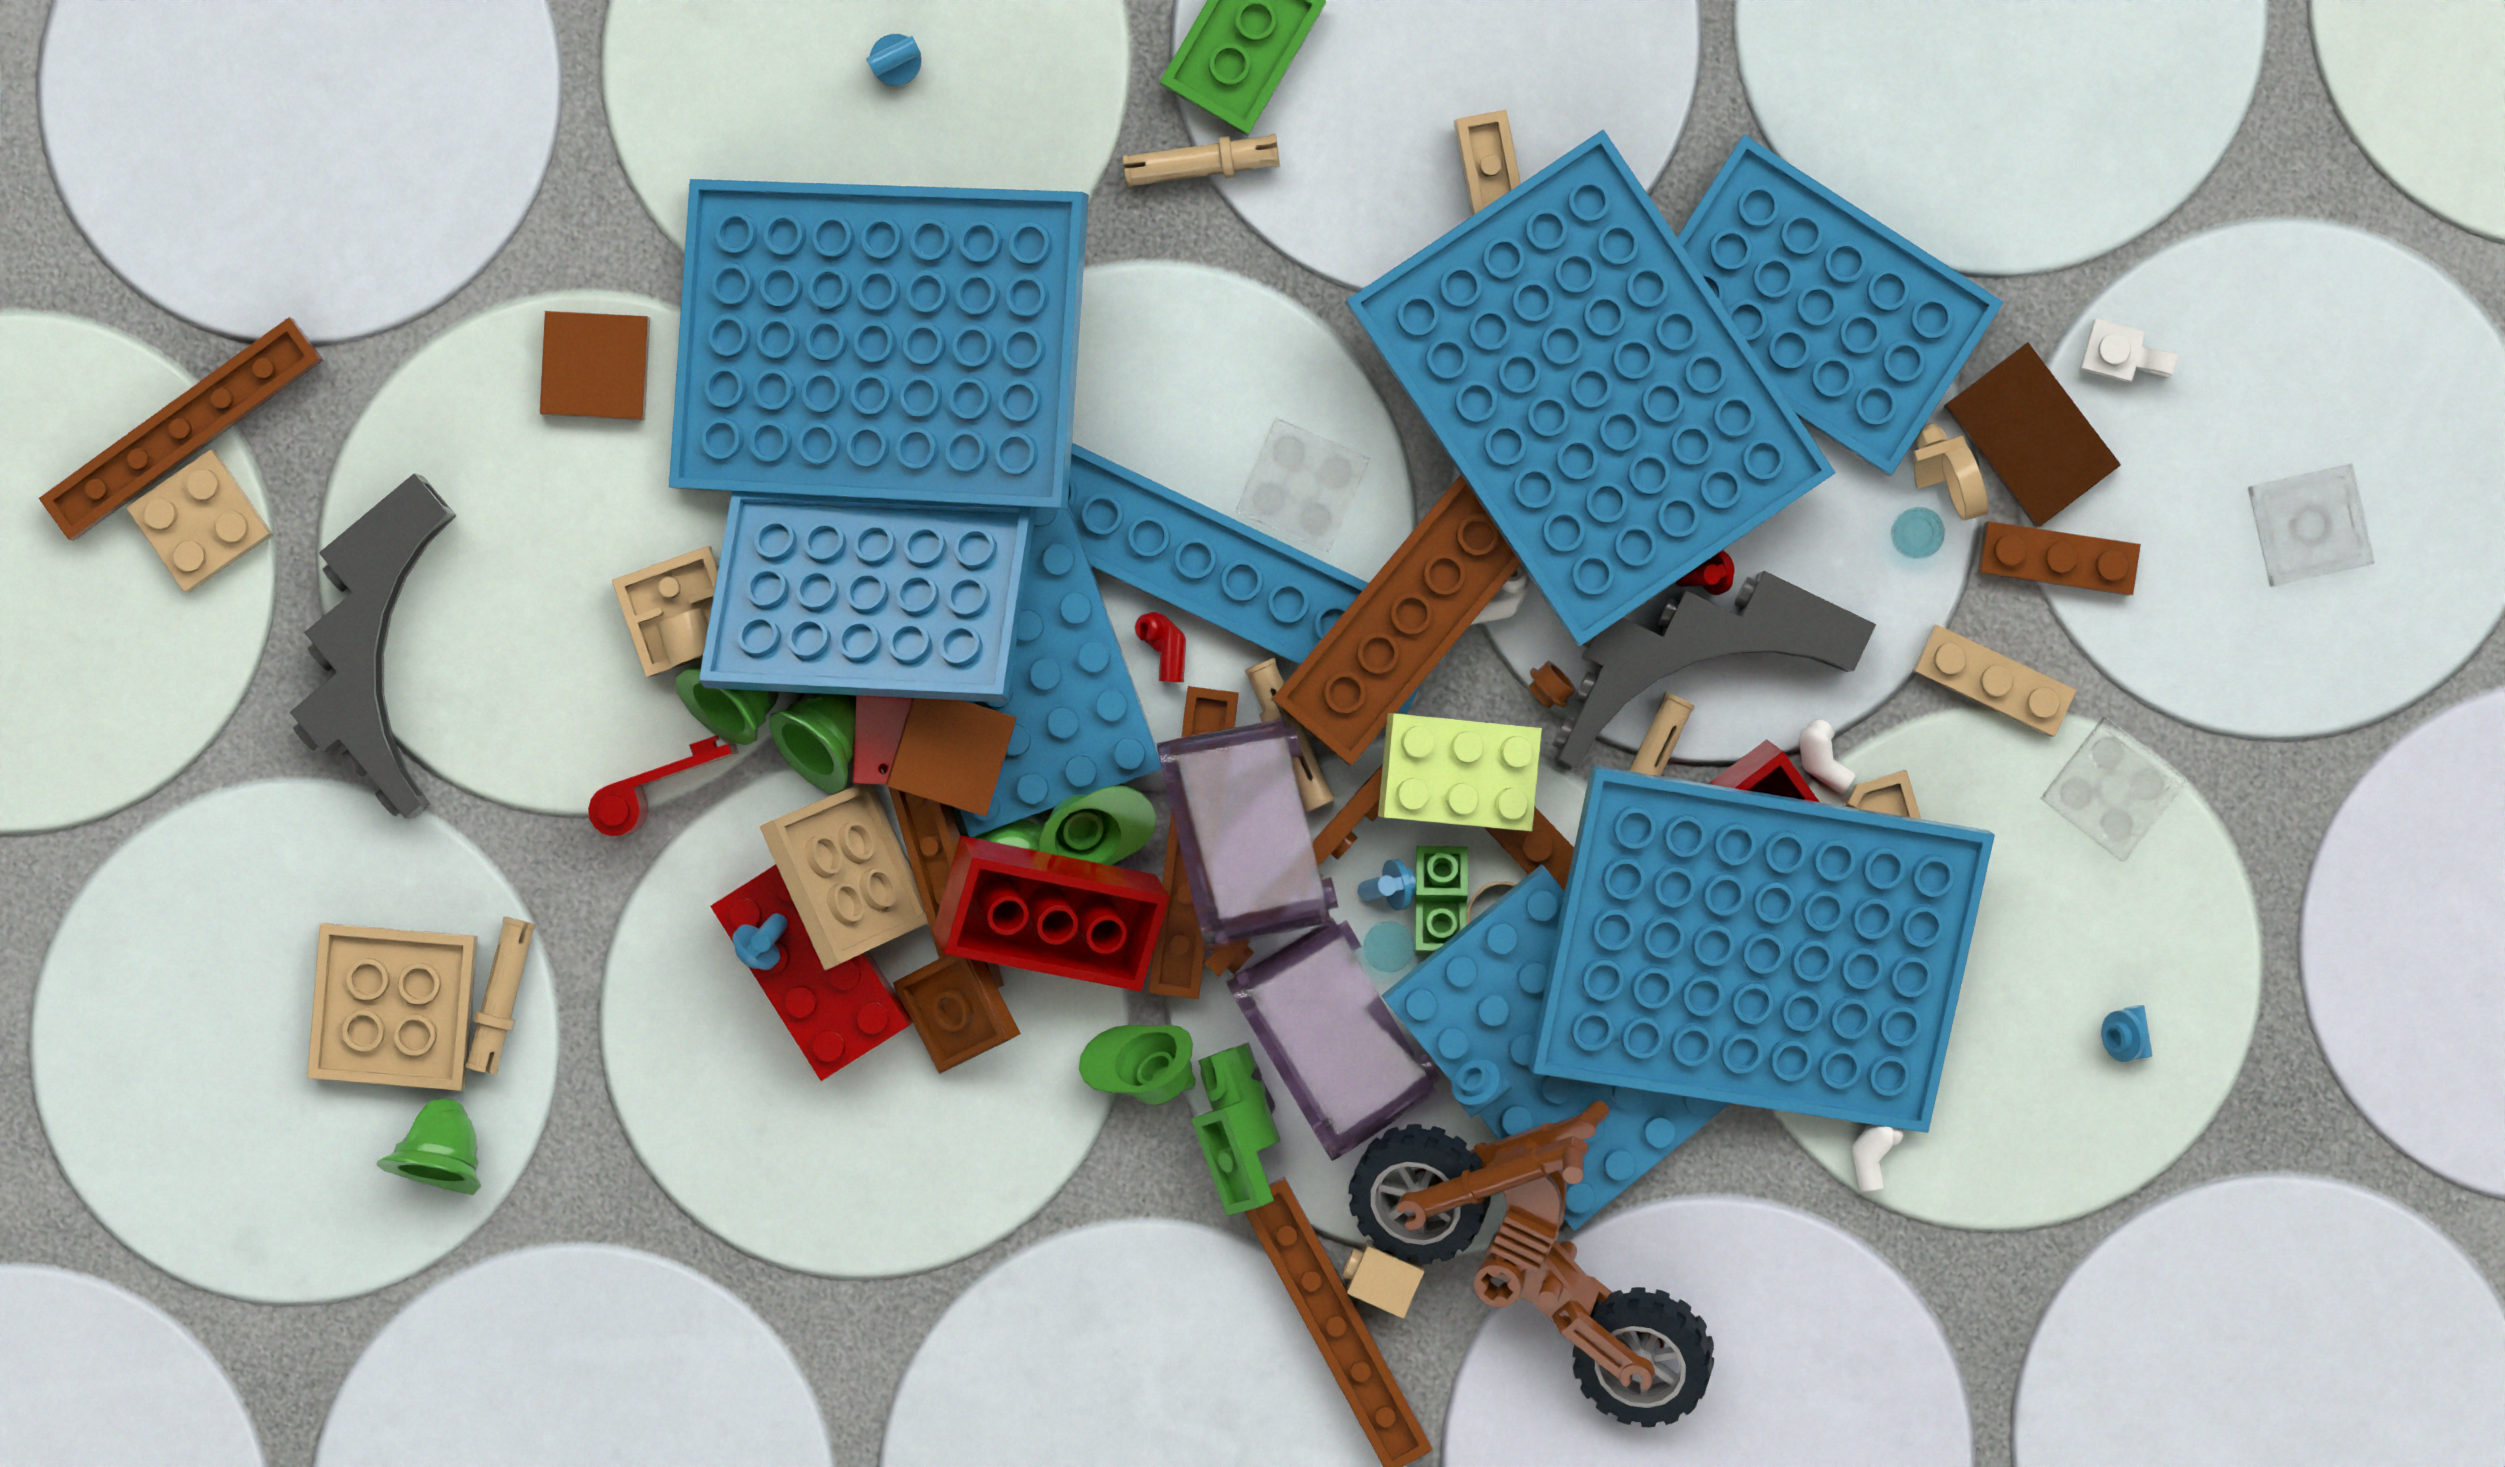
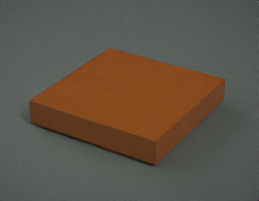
(594, 365)
(951, 753)
(956, 1010)

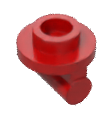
(1713, 575)

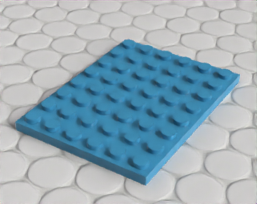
(879, 342)
(1590, 387)
(1760, 950)

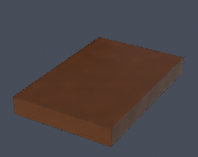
(2032, 435)

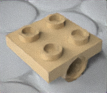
(669, 609)

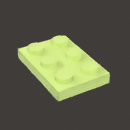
(1459, 772)

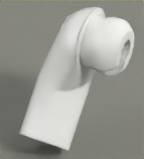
(1507, 599)
(1818, 756)
(1869, 1150)

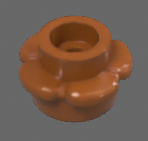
(1551, 685)

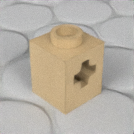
(1382, 1279)

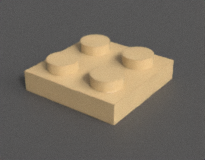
(199, 521)

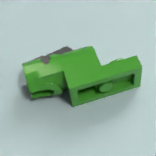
(1236, 1128)

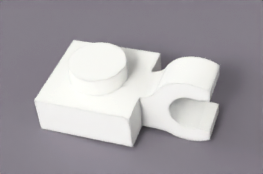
(2118, 351)

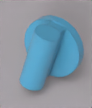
(895, 59)
(1395, 884)
(756, 946)
(2127, 1034)
(1478, 1085)

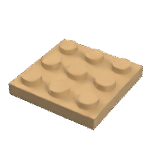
(846, 873)
(392, 1006)

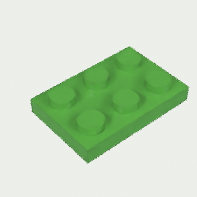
(1239, 56)

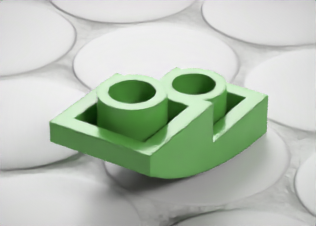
(1439, 896)

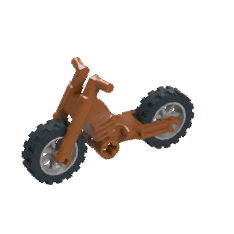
(1531, 1259)

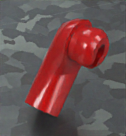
(1166, 641)

